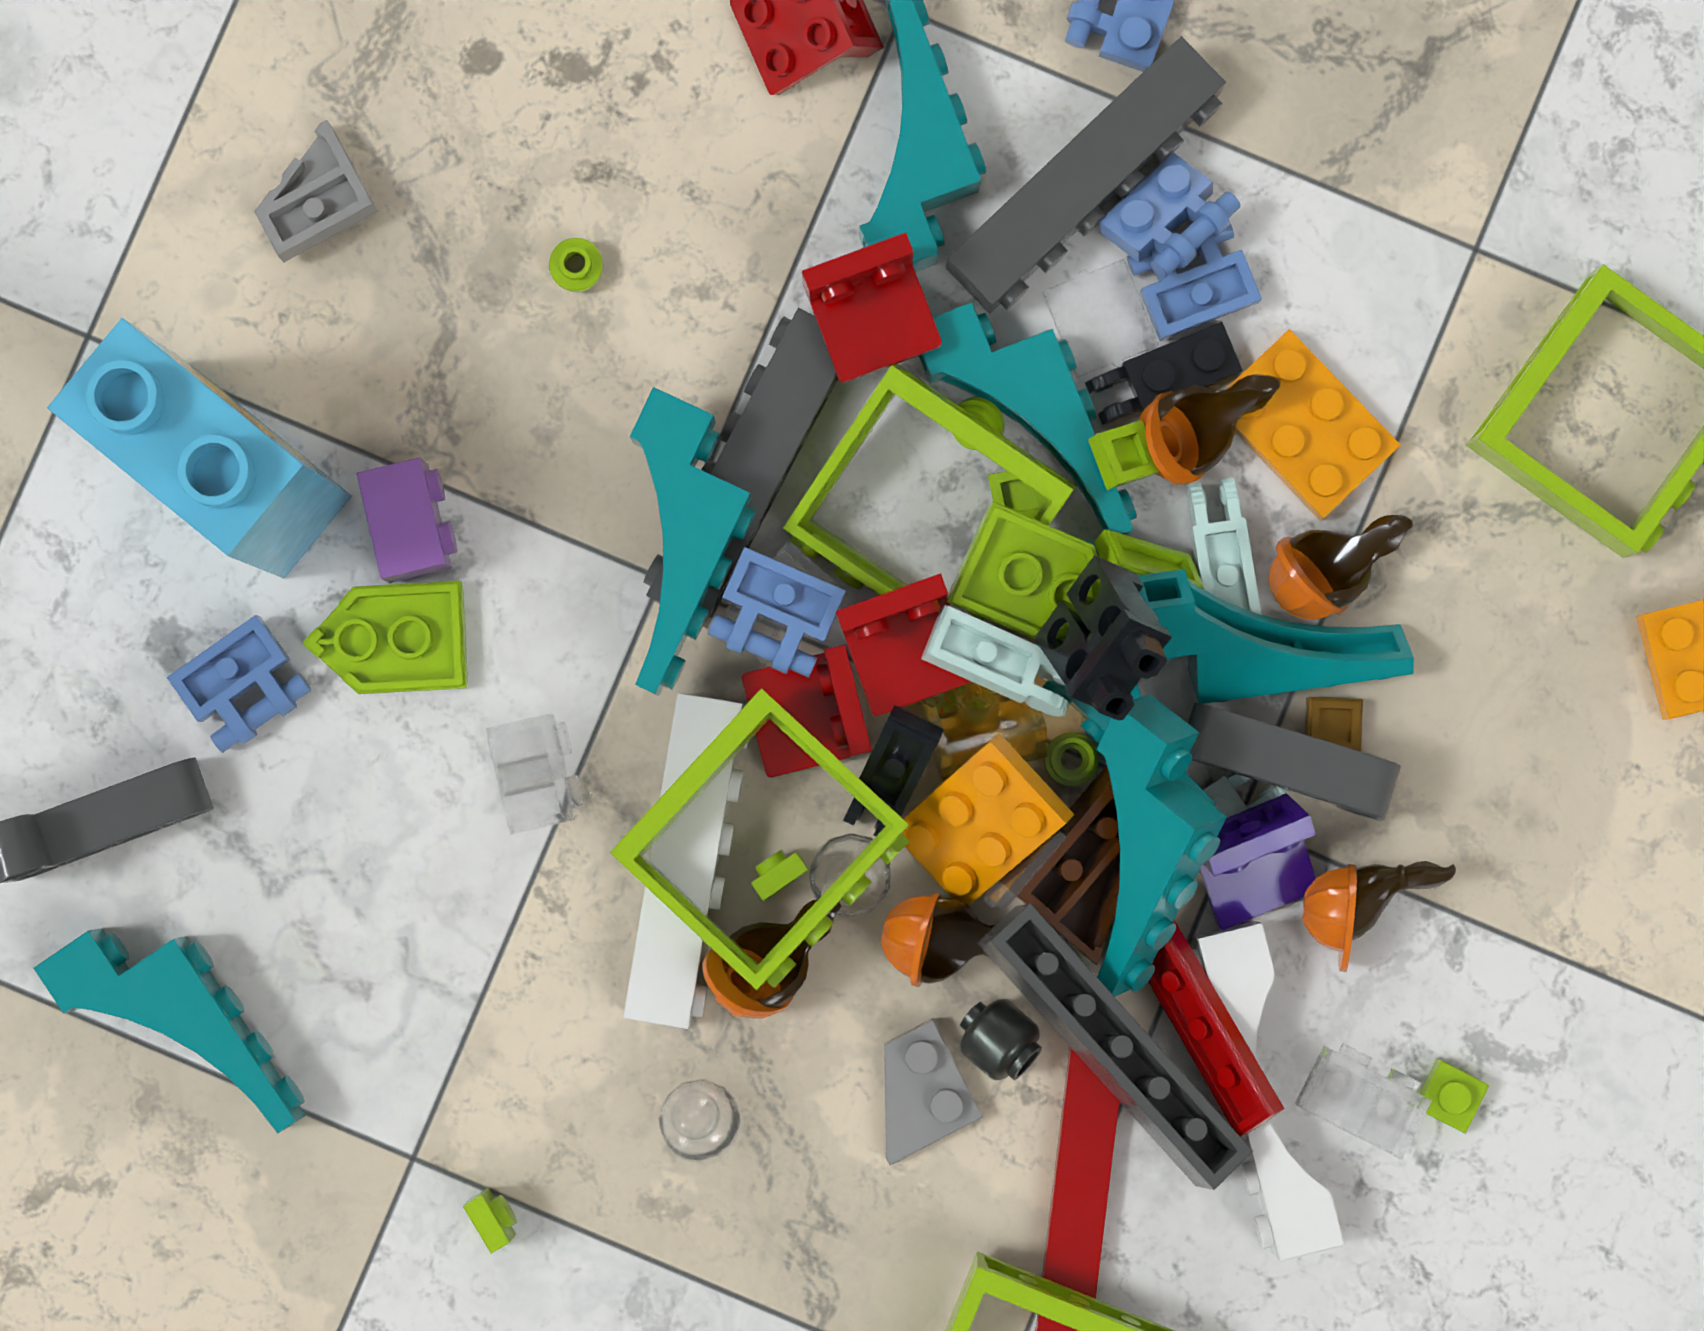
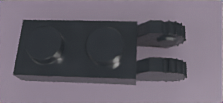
(1194, 359)
(897, 762)

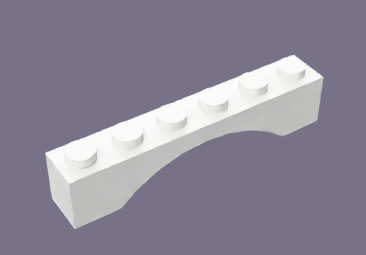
(1294, 1206)

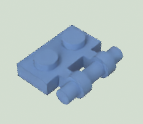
(1129, 34)
(1158, 206)
(1200, 293)
(781, 595)
(229, 670)

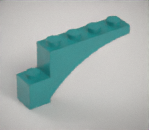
(931, 155)
(1036, 390)
(697, 525)
(1255, 655)
(1162, 836)
(177, 998)

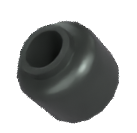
(1000, 1039)

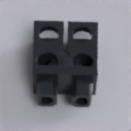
(1108, 639)

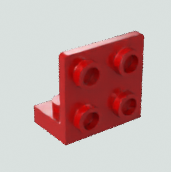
(803, 36)
(871, 308)
(889, 641)
(822, 704)

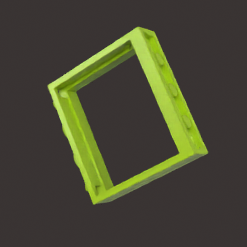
(1490, 436)
(851, 564)
(695, 780)
(1041, 1297)

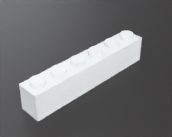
(666, 951)

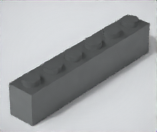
(1086, 175)
(769, 431)
(1115, 1047)

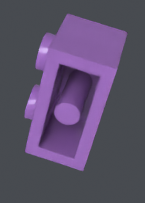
(406, 519)

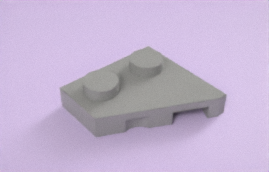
(314, 198)
(922, 1092)

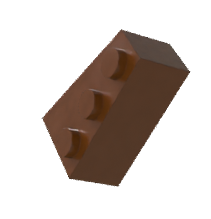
(1082, 878)

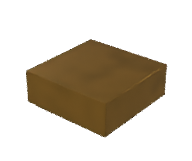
(1335, 720)

